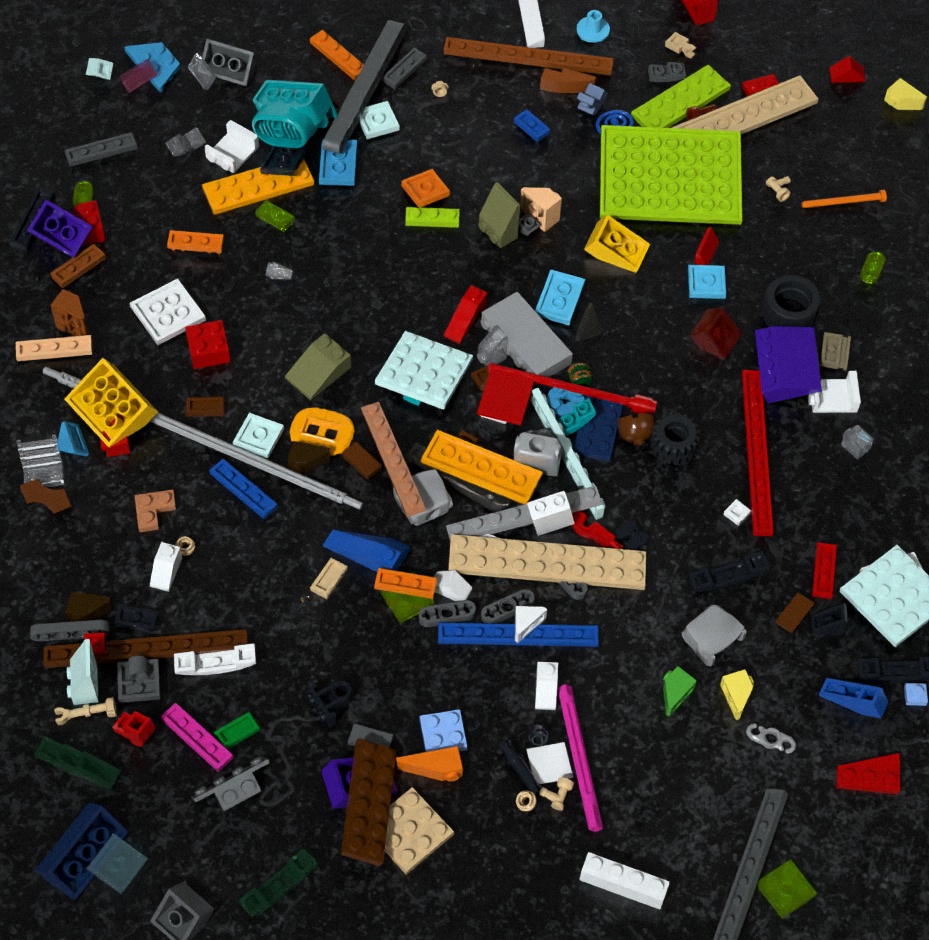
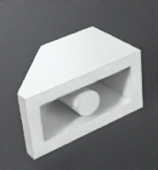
(165, 566)
(546, 685)

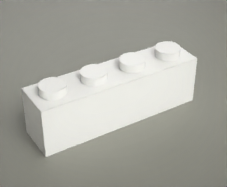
(624, 880)

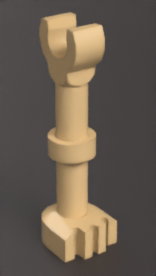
(109, 706)

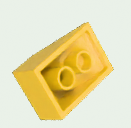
(616, 244)

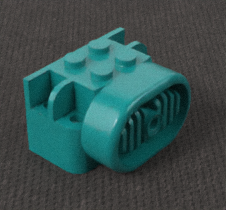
(291, 112)

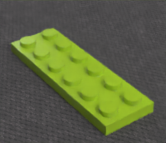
(672, 104)

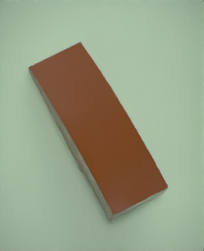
(565, 82)

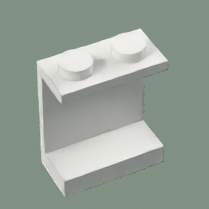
(233, 147)
(837, 395)

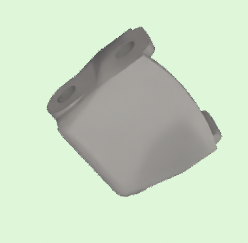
(538, 452)
(433, 496)
(712, 633)

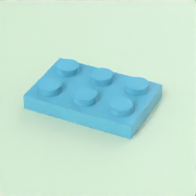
(560, 297)

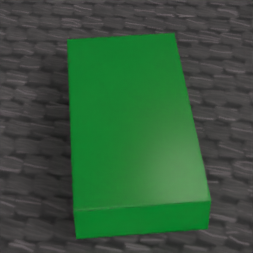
(237, 730)

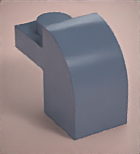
(592, 99)

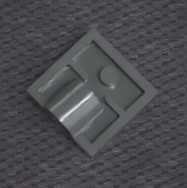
(138, 679)

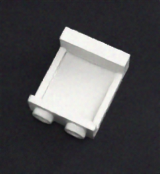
(550, 513)

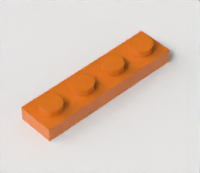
(337, 54)

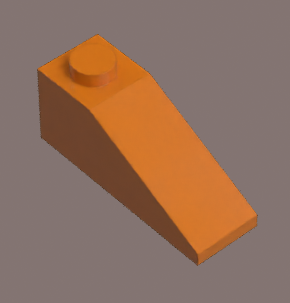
(437, 764)

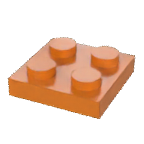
(425, 188)

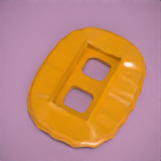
(325, 420)

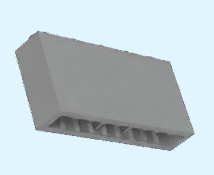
(530, 339)

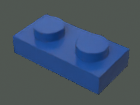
(532, 125)

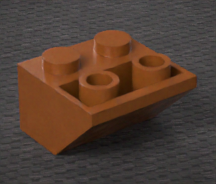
(69, 314)

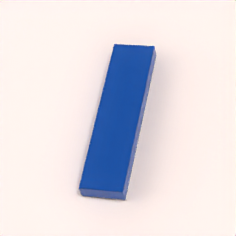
(243, 488)

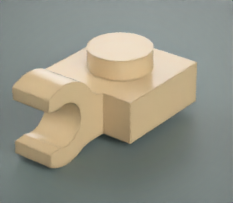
(680, 43)

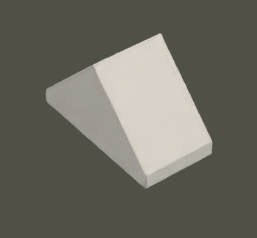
(452, 585)
(527, 619)

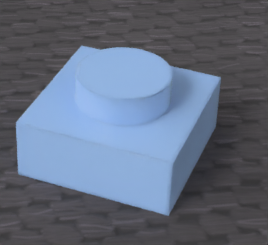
(915, 694)

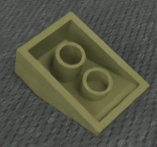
(500, 216)
(319, 367)

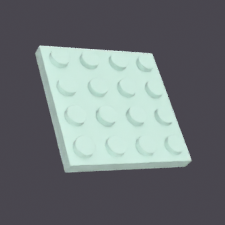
(424, 370)
(891, 595)

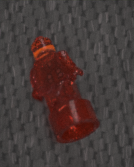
(694, 112)

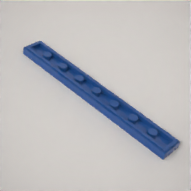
(505, 634)

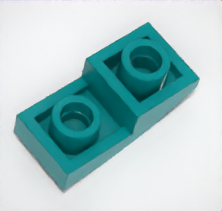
(576, 419)

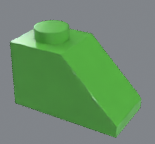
(676, 689)

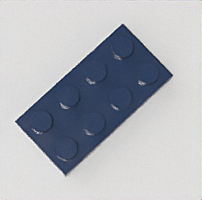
(598, 435)

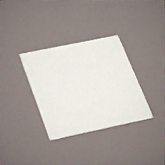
(549, 762)

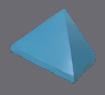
(71, 439)

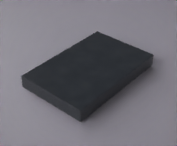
(284, 160)

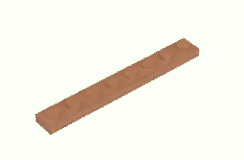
(393, 459)

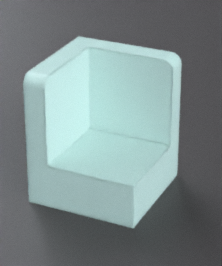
(99, 68)

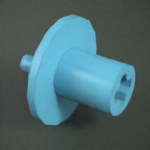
(593, 27)

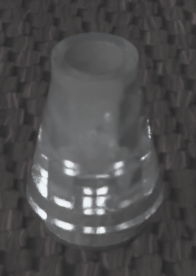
(277, 271)

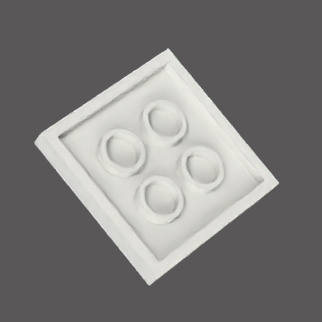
(167, 311)

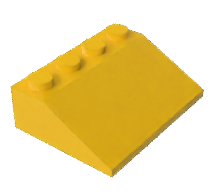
(104, 395)

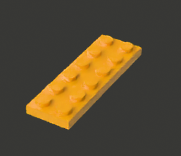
(253, 187)
(481, 467)

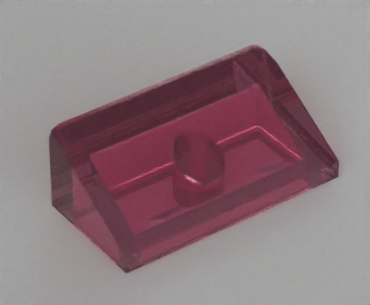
(138, 75)

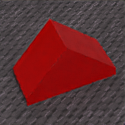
(847, 71)

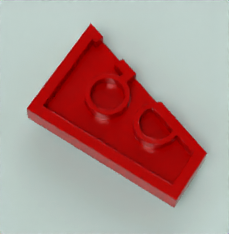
(871, 775)

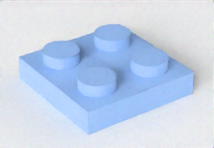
(443, 731)

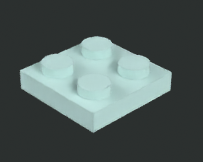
(378, 120)
(258, 435)

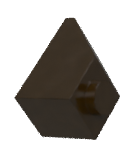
(307, 457)
(87, 607)

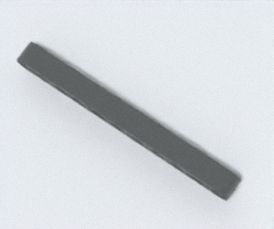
(364, 87)

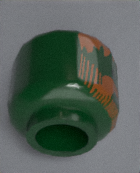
(580, 374)

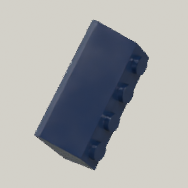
(68, 860)

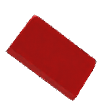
(707, 248)

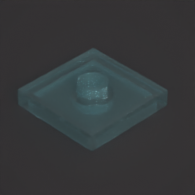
(117, 863)

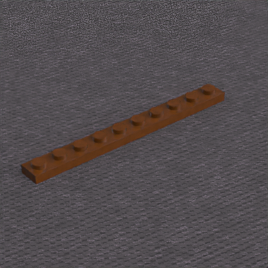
(150, 647)

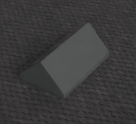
(229, 62)

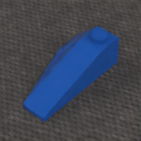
(368, 550)

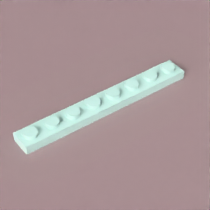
(570, 458)

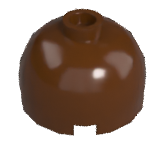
(636, 429)

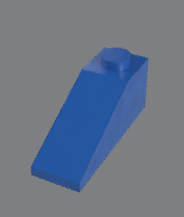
(856, 697)

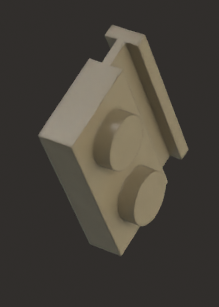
(835, 351)

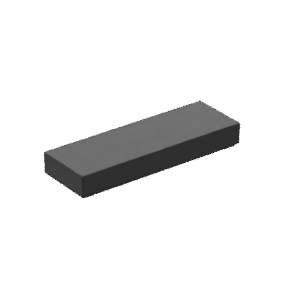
(404, 68)

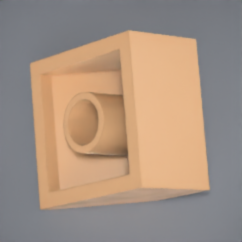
(542, 205)

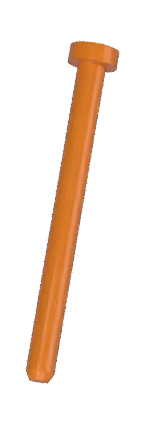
(844, 200)

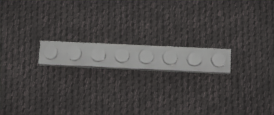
(519, 515)

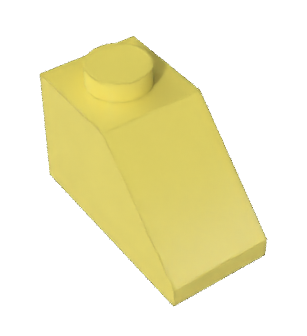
(904, 96)
(737, 690)

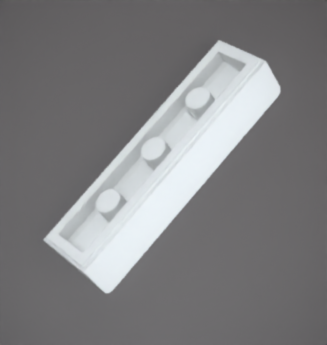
(532, 23)

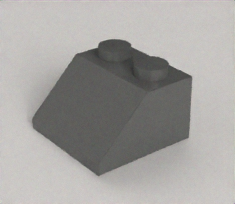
(181, 913)

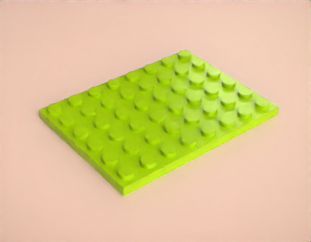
(671, 174)

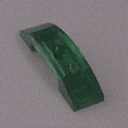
(279, 884)

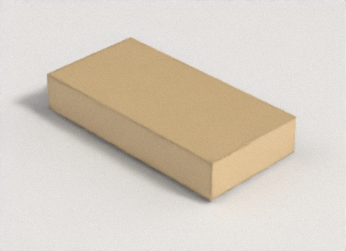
(329, 578)

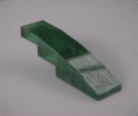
(77, 763)

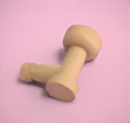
(782, 193)
(557, 799)

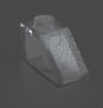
(493, 347)

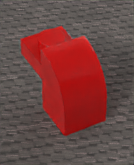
(134, 727)

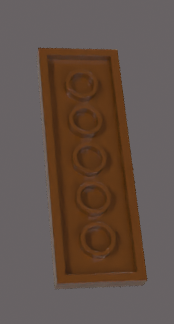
(368, 802)

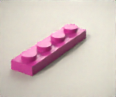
(197, 737)

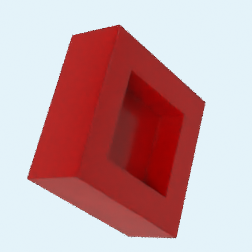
(97, 642)

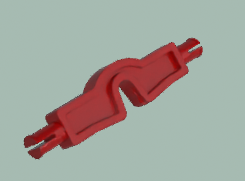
(594, 531)

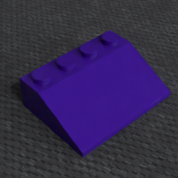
(788, 362)

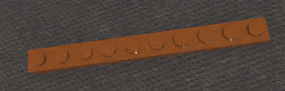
(528, 56)

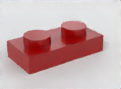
(759, 84)

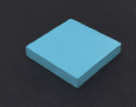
(706, 281)

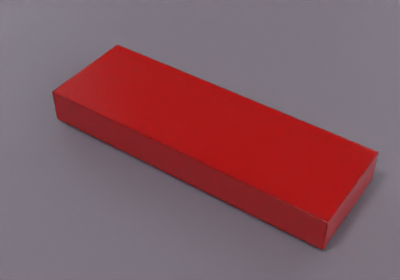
(824, 570)

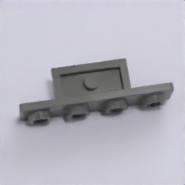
(234, 788)

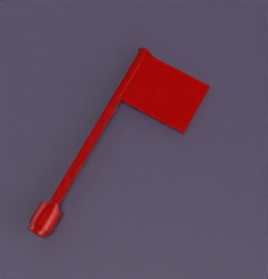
(510, 389)

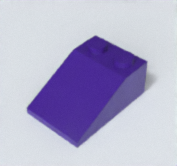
(59, 228)
(337, 781)

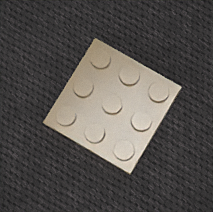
(414, 831)

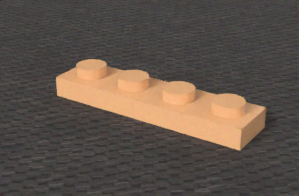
(53, 348)

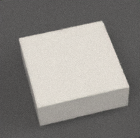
(737, 512)

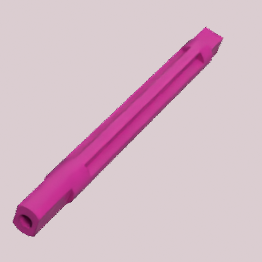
(580, 758)

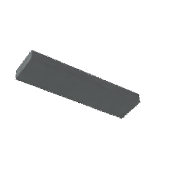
(101, 149)

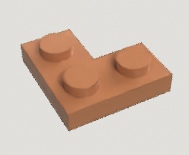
(149, 505)

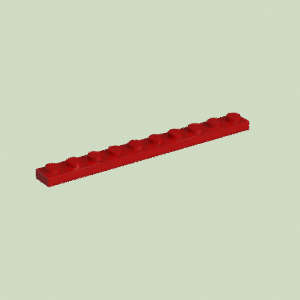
(757, 454)

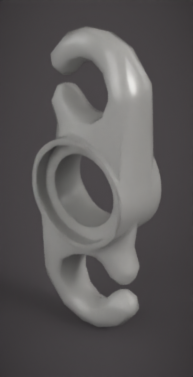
(781, 737)

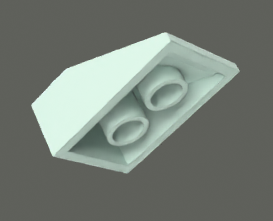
(83, 675)

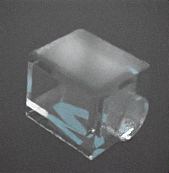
(857, 441)

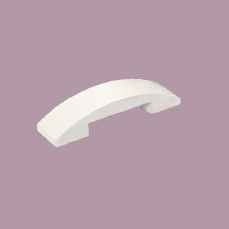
(216, 662)

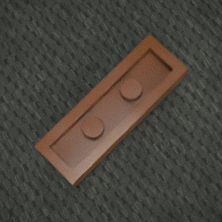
(78, 266)

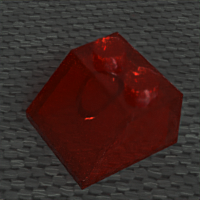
(716, 333)

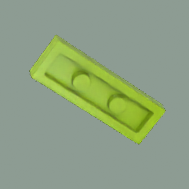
(432, 217)

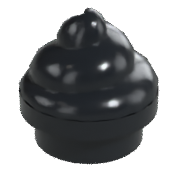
(538, 735)

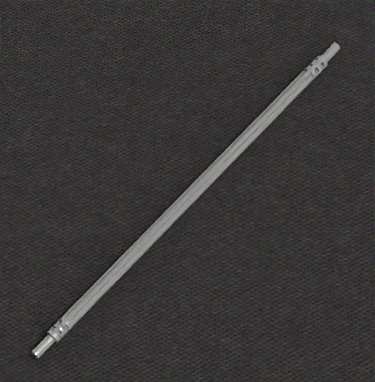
(232, 450)

